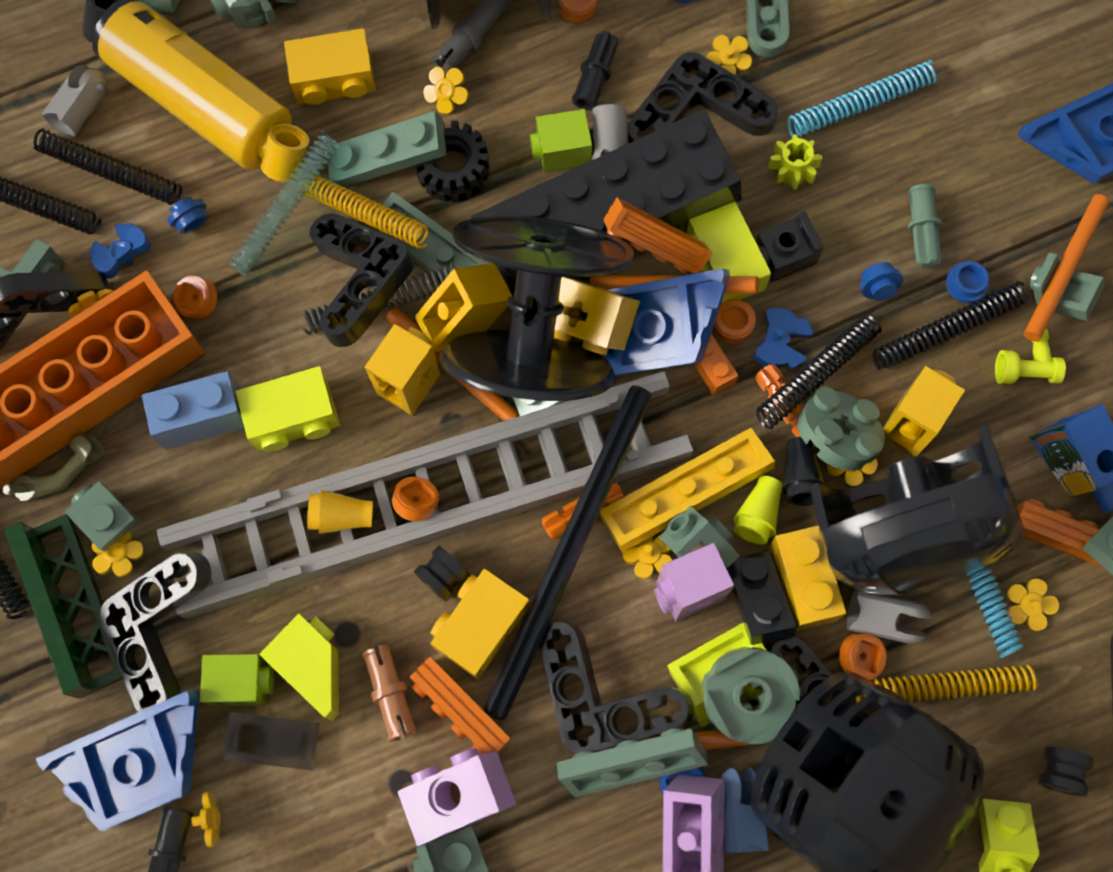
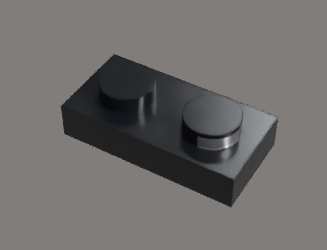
(761, 598)

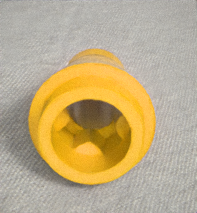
(337, 512)

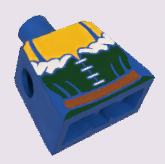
(1081, 453)

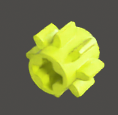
(795, 161)

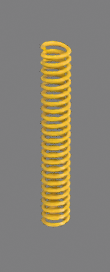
(392, 214)
(989, 684)

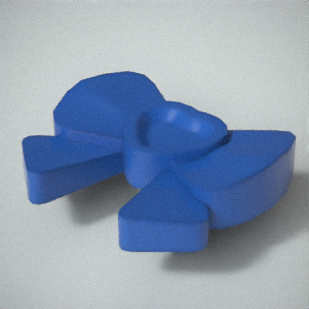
(131, 242)
(774, 348)

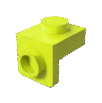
(1007, 836)

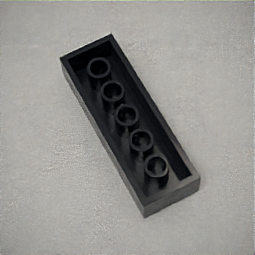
(665, 173)

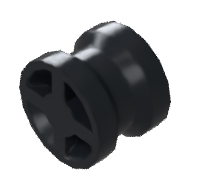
(442, 573)
(1066, 771)

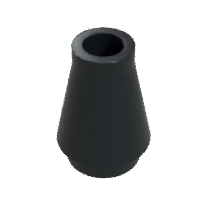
(801, 472)

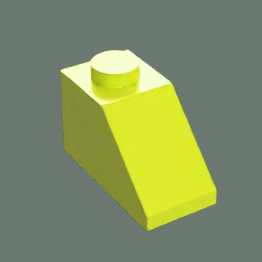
(308, 662)

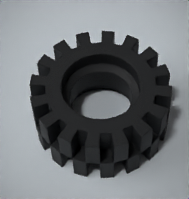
(465, 179)

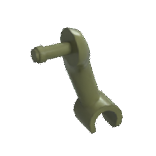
(86, 452)

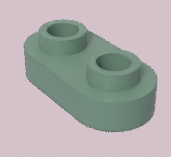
(767, 22)

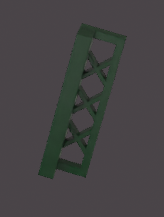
(49, 605)

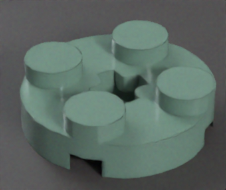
(822, 423)
(724, 687)

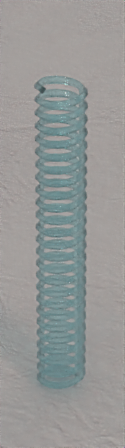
(287, 198)

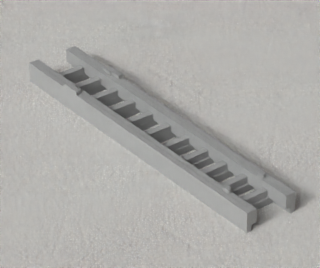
(480, 511)

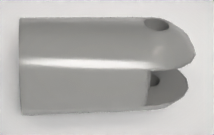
(76, 100)
(609, 129)
(880, 616)

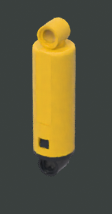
(195, 86)

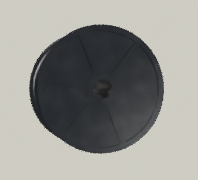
(527, 357)

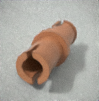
(389, 693)

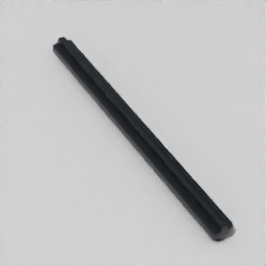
(567, 553)

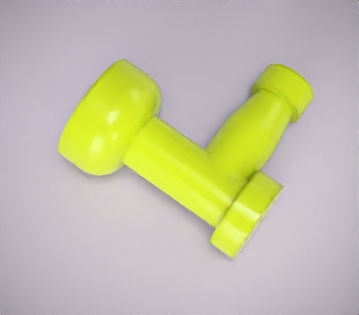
(1010, 366)

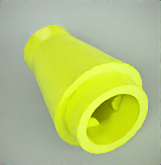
(759, 513)

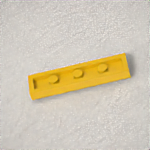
(691, 484)

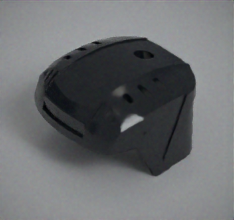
(927, 525)
(906, 752)

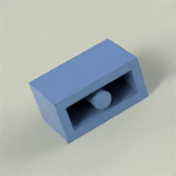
(193, 410)

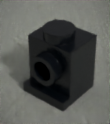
(803, 250)

